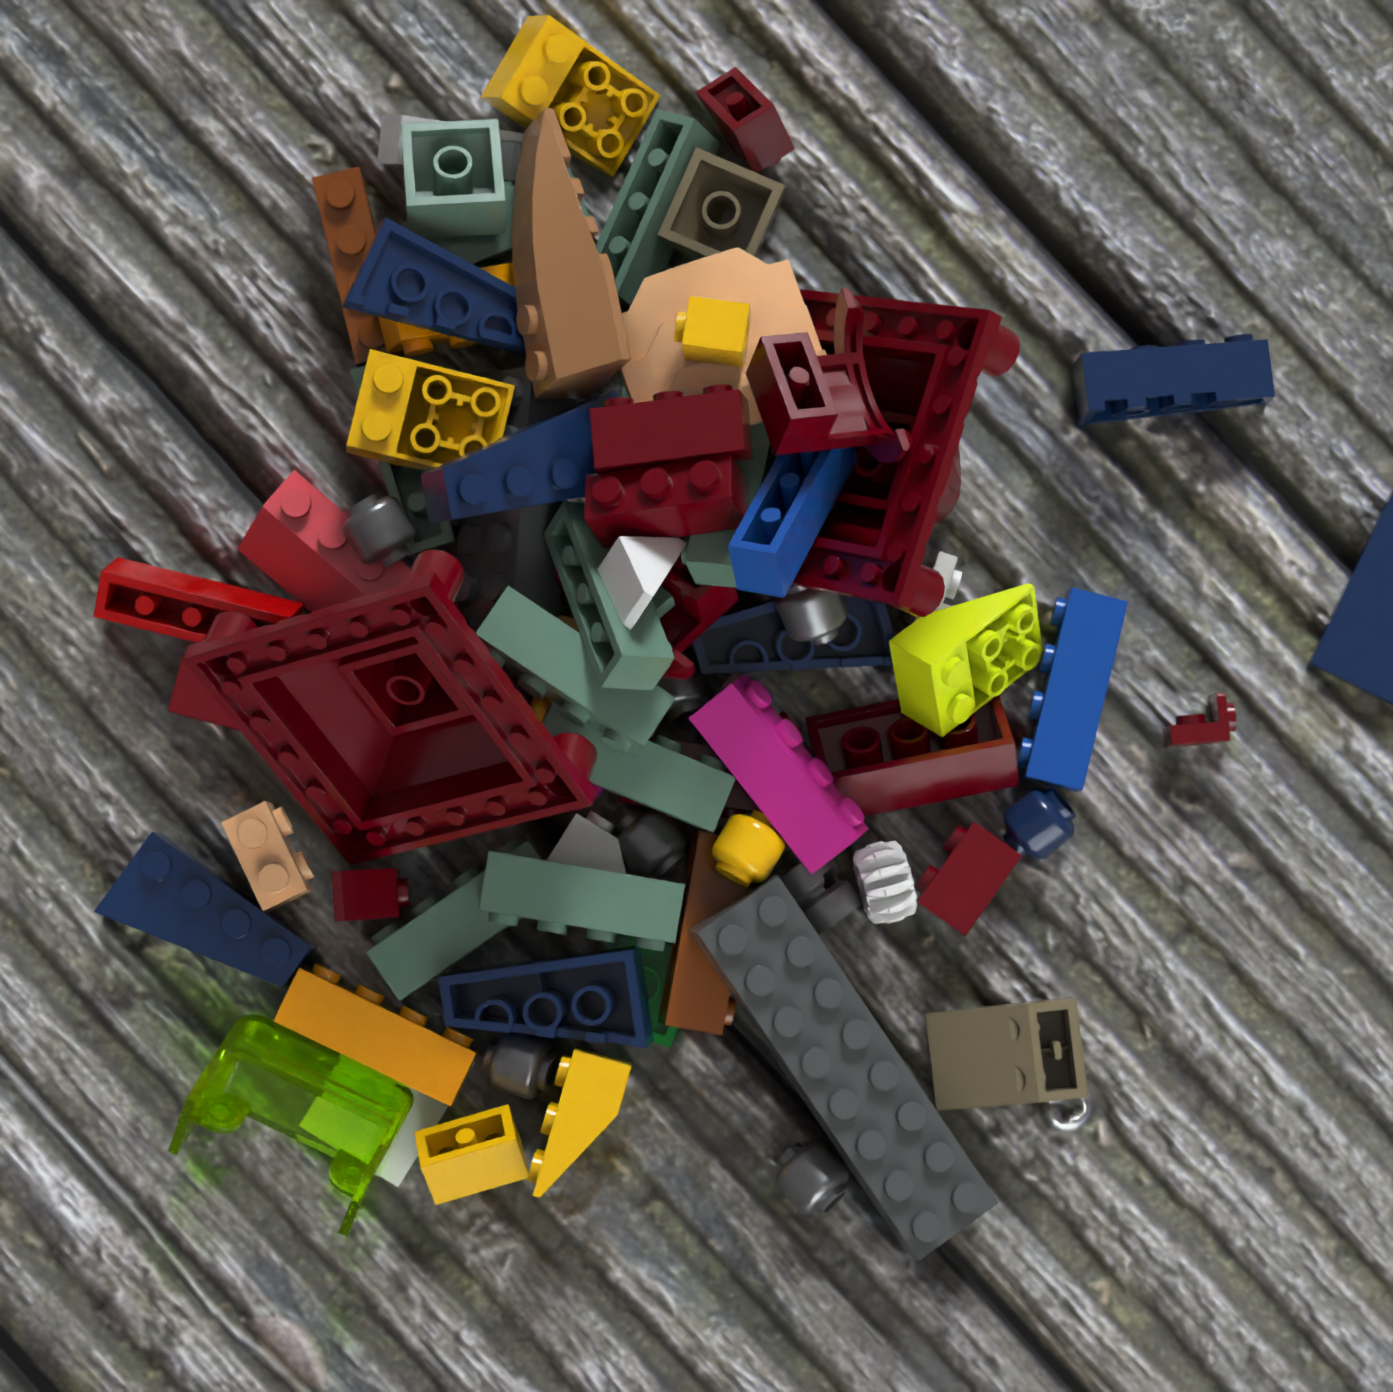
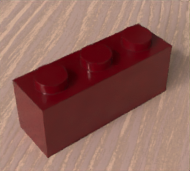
(671, 428)
(667, 499)

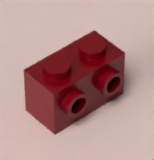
(966, 877)

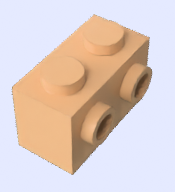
(268, 855)

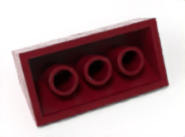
(898, 764)

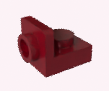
(1193, 730)

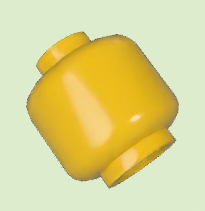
(747, 849)

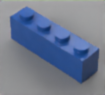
(787, 518)
(1072, 690)

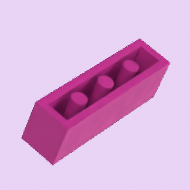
(779, 772)

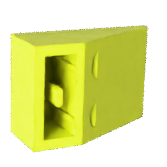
(965, 656)

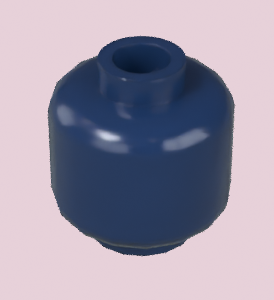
(1039, 823)

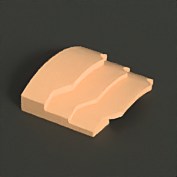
(730, 276)

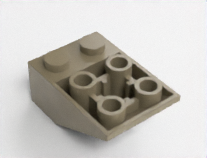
(1006, 1054)

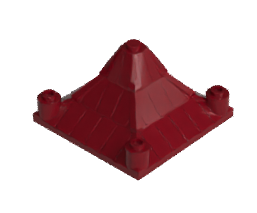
(923, 379)
(392, 718)

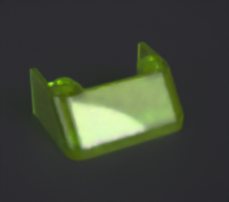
(306, 1095)

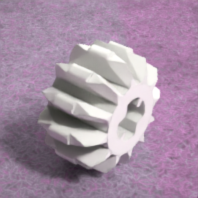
(885, 882)

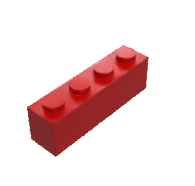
(179, 602)

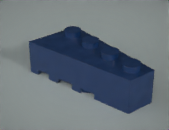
(1171, 380)
(519, 470)
(757, 641)
(197, 909)
(566, 996)

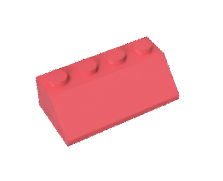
(304, 550)

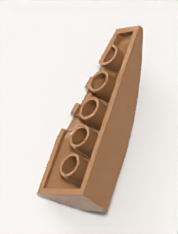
(560, 280)

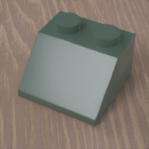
(453, 178)

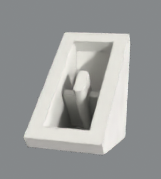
(636, 571)

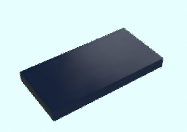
(1360, 630)

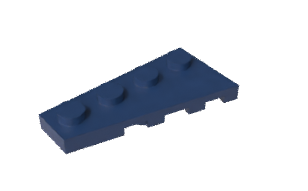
(434, 290)

